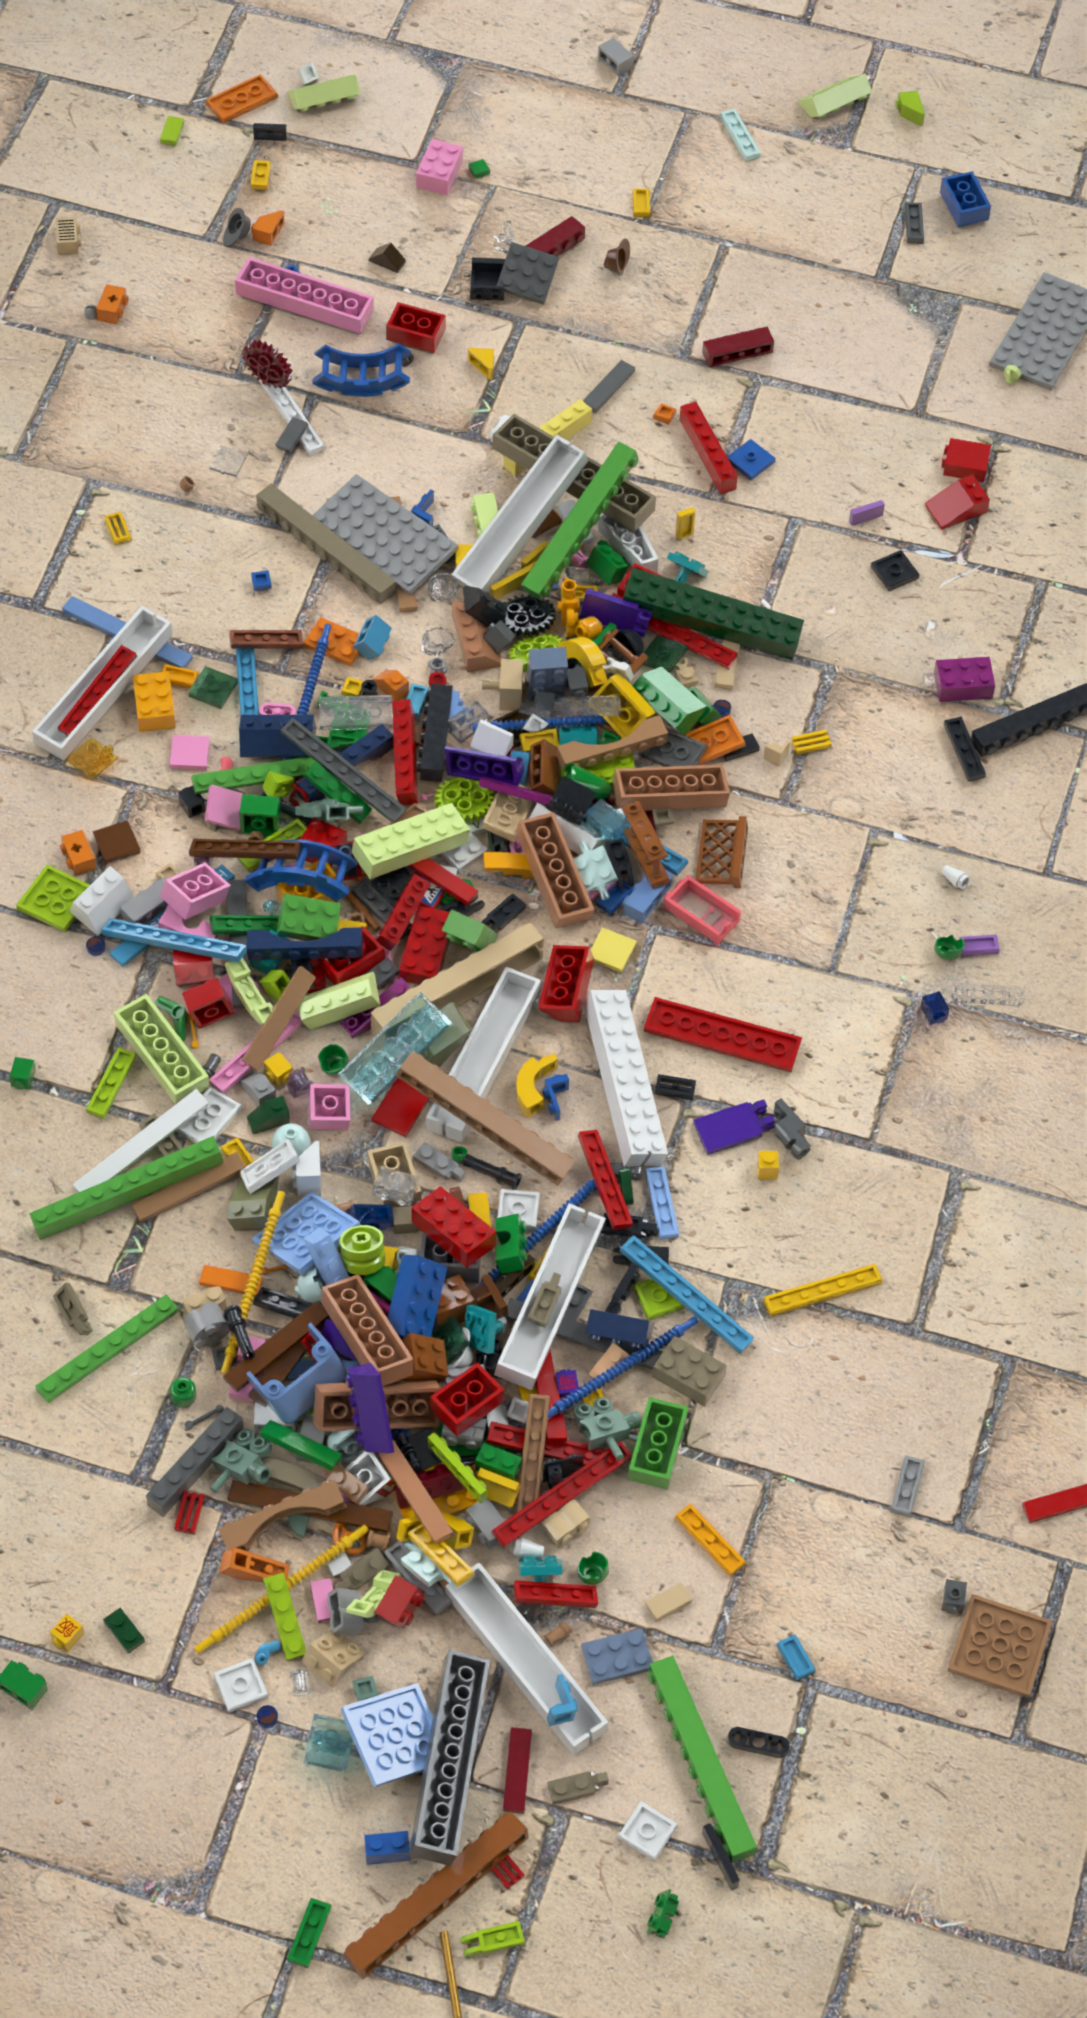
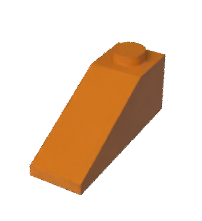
(250, 1566)

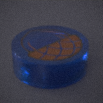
(723, 707)
(95, 946)
(267, 1716)

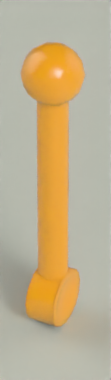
(195, 1044)

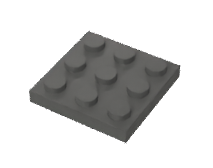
(528, 273)

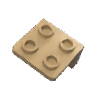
(331, 1656)

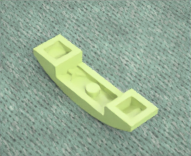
(247, 991)
(368, 1604)

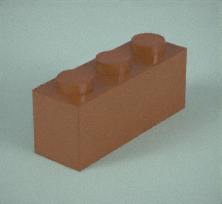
(543, 767)

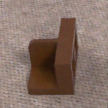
(489, 1297)

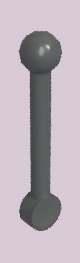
(189, 1424)

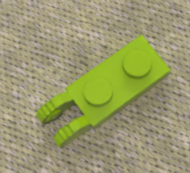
(494, 1939)

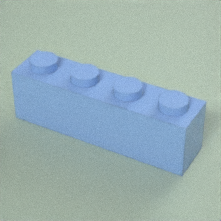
(325, 1257)

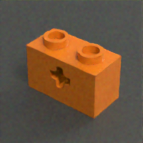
(112, 304)
(78, 852)

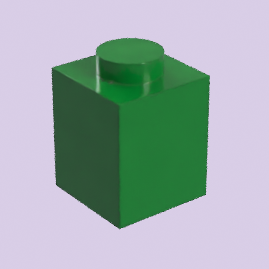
(22, 1073)

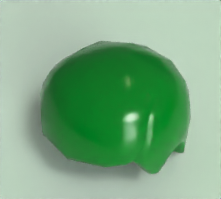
(949, 948)
(332, 1059)
(593, 1568)

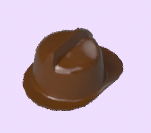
(618, 257)

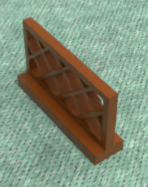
(738, 851)

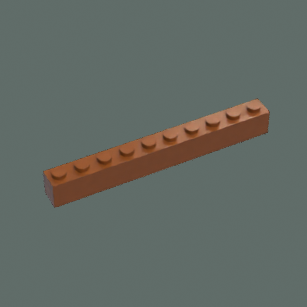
(435, 1895)

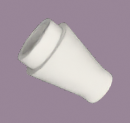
(956, 877)
(524, 1547)

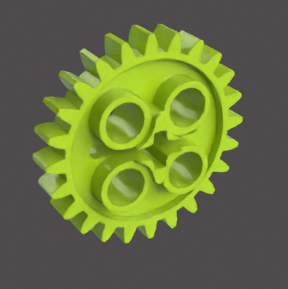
(521, 649)
(466, 796)

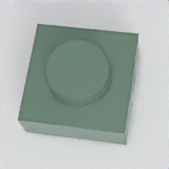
(365, 1688)

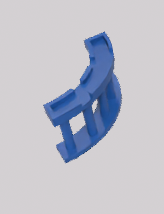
(362, 387)
(297, 876)

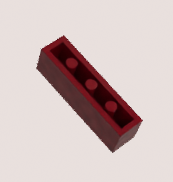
(560, 237)
(738, 346)

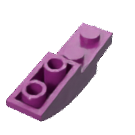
(361, 1022)

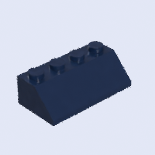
(263, 738)

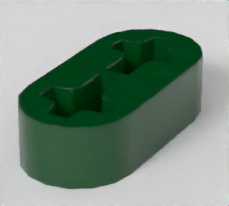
(626, 1185)

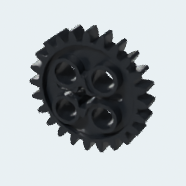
(538, 612)

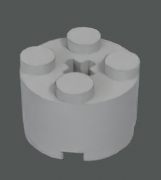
(207, 1325)

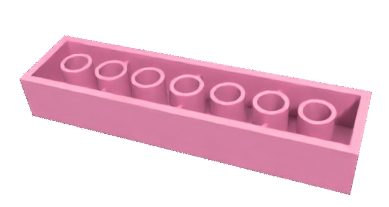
(304, 295)

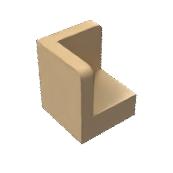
(775, 753)

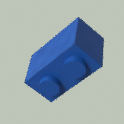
(387, 1847)

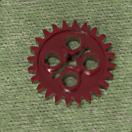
(267, 364)

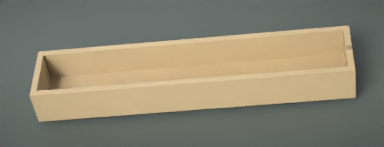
(471, 976)

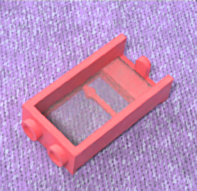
(702, 909)

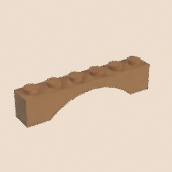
(648, 734)
(323, 1500)

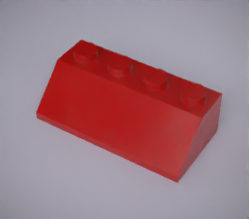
(566, 982)

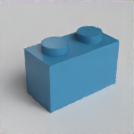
(372, 637)

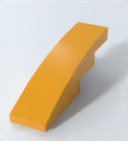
(508, 863)

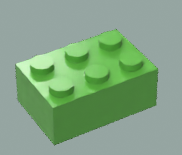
(307, 918)
(468, 932)

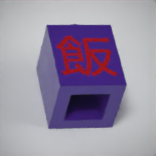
(566, 1382)

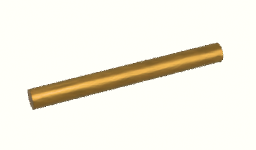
(450, 1973)

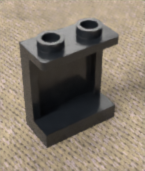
(485, 277)

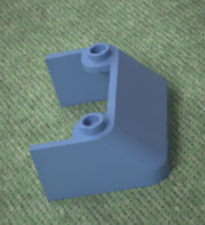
(298, 1397)

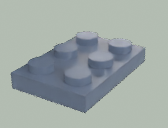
(617, 1656)

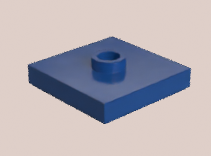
(751, 459)

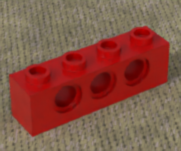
(402, 912)

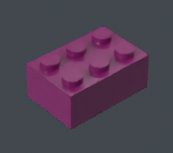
(964, 679)

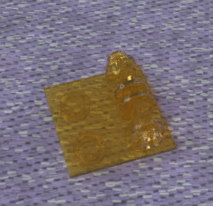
(92, 758)

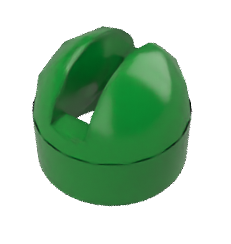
(459, 1150)

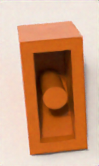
(268, 227)
(392, 683)

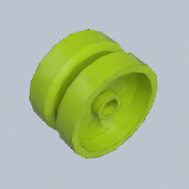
(362, 1249)

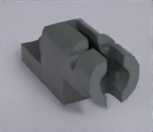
(790, 1130)

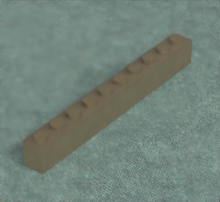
(326, 544)

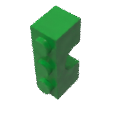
(511, 1252)

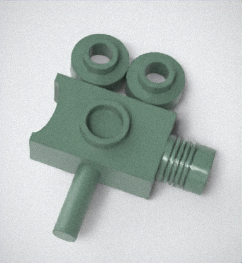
(328, 810)
(606, 1426)
(241, 1463)

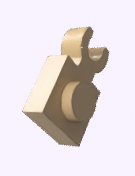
(685, 674)

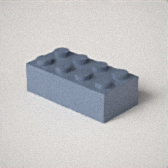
(546, 671)

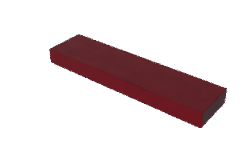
(517, 1770)

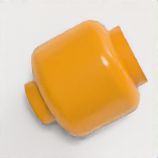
(588, 628)

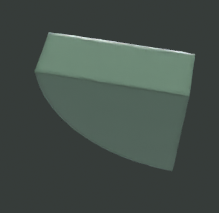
(298, 1524)

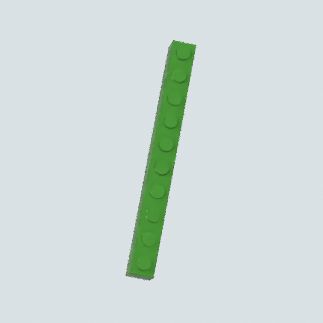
(580, 521)
(126, 1187)
(702, 1759)

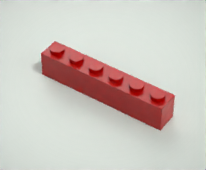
(708, 447)
(405, 752)

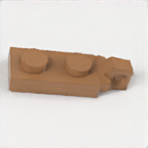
(347, 1482)

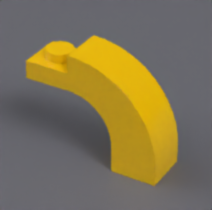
(589, 656)
(527, 1096)
(461, 1529)

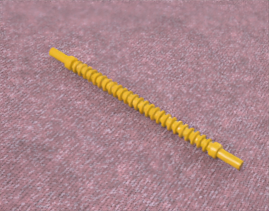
(274, 1214)
(345, 1542)

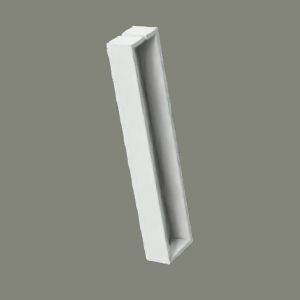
(521, 515)
(137, 635)
(488, 1045)
(625, 1078)
(566, 1256)
(524, 1656)

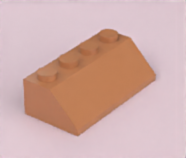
(475, 649)

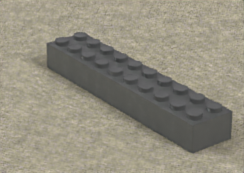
(449, 1758)

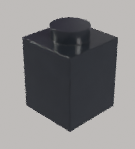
(191, 803)

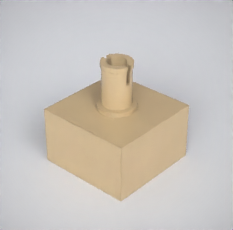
(508, 684)

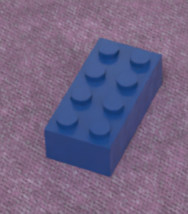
(416, 1296)

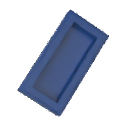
(615, 899)

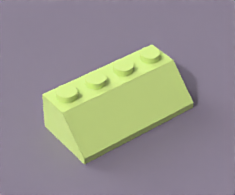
(324, 92)
(835, 96)
(339, 1001)

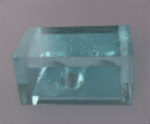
(606, 820)

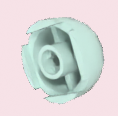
(296, 1134)
(310, 1286)
(346, 1444)

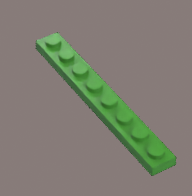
(249, 775)
(107, 1348)

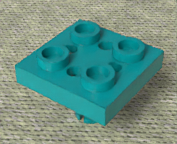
(686, 566)
(482, 1328)
(540, 1567)

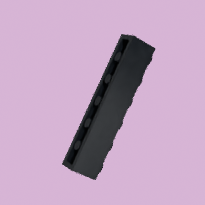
(435, 733)

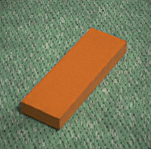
(226, 1279)

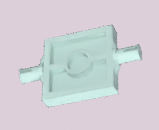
(595, 869)
(422, 1566)

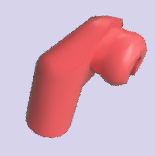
(226, 763)

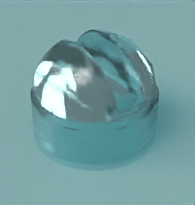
(270, 907)

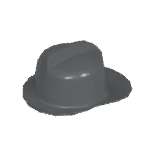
(237, 227)

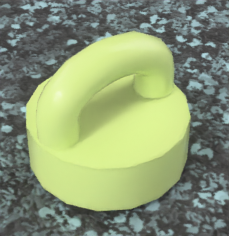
(1012, 374)

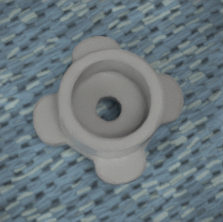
(437, 665)

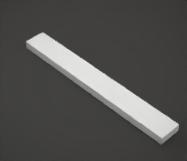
(289, 409)
(144, 1141)

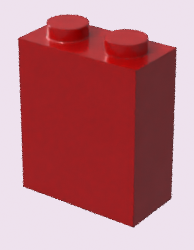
(966, 459)

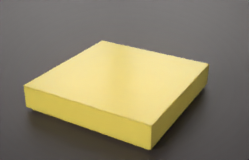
(612, 950)

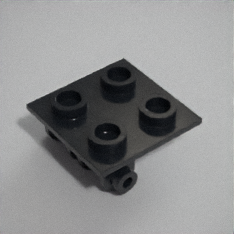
(571, 800)
(392, 884)
(416, 1450)
(556, 1469)

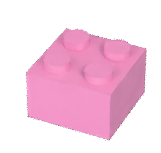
(329, 1107)

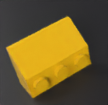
(633, 706)

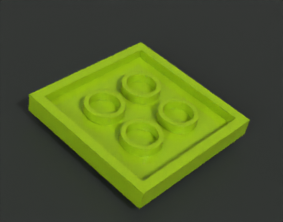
(52, 897)

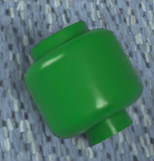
(183, 1392)

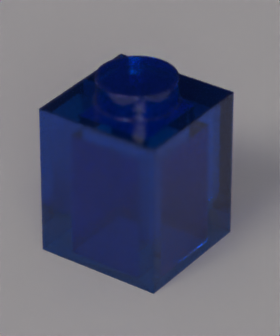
(934, 1008)

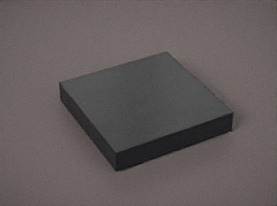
(895, 570)

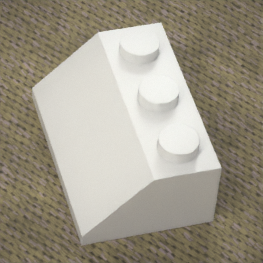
(102, 900)

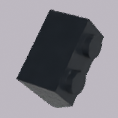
(483, 606)

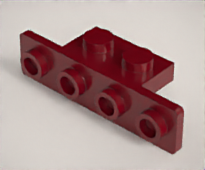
(437, 1483)

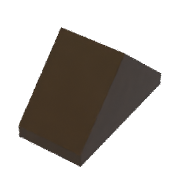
(388, 257)

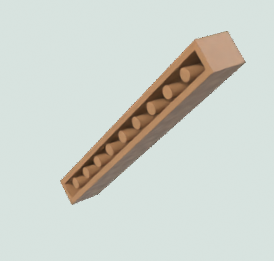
(485, 1118)

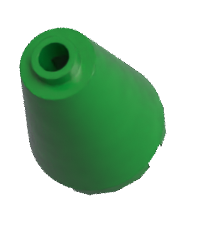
(588, 780)

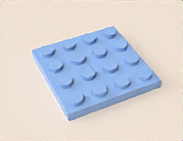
(299, 1221)
(391, 1733)

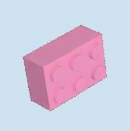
(439, 167)
(195, 890)

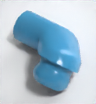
(264, 1651)

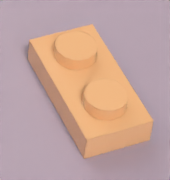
(610, 1358)

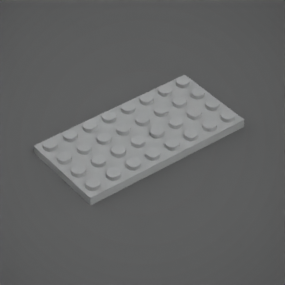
(1045, 332)
(386, 533)

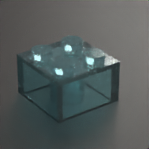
(328, 1743)

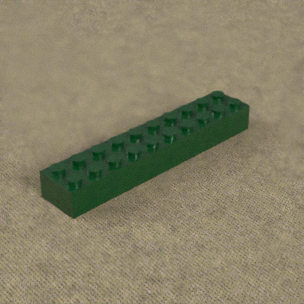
(714, 614)

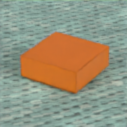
(664, 413)

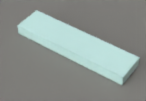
(740, 135)

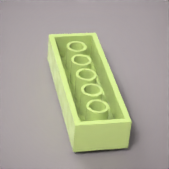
(410, 840)
(161, 1049)

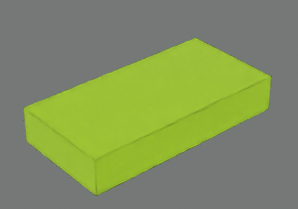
(172, 130)

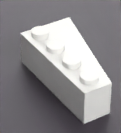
(630, 544)

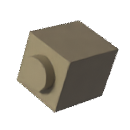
(402, 1220)

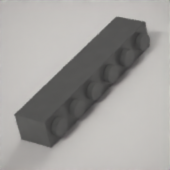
(194, 1462)

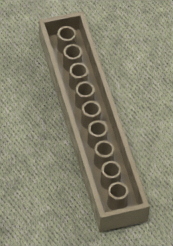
(525, 445)

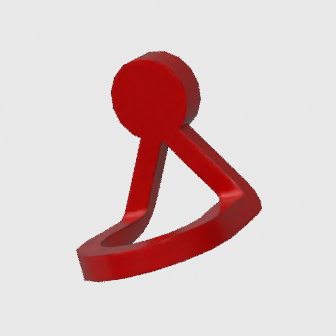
(297, 789)

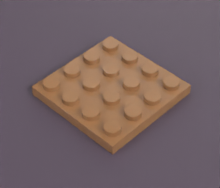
(1000, 1646)

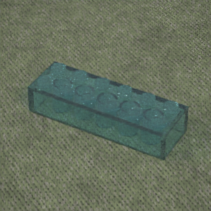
(382, 1057)

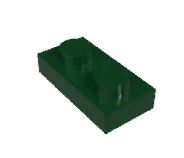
(124, 1630)

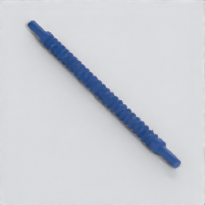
(313, 676)
(551, 722)
(589, 1187)
(623, 1366)

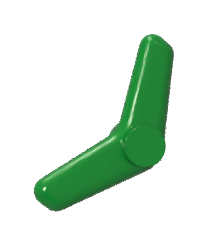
(177, 1012)

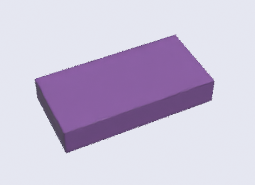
(866, 512)
(980, 945)

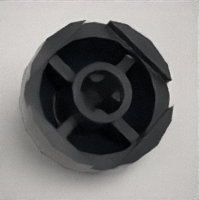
(630, 640)

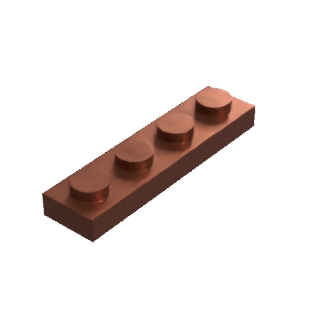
(266, 639)

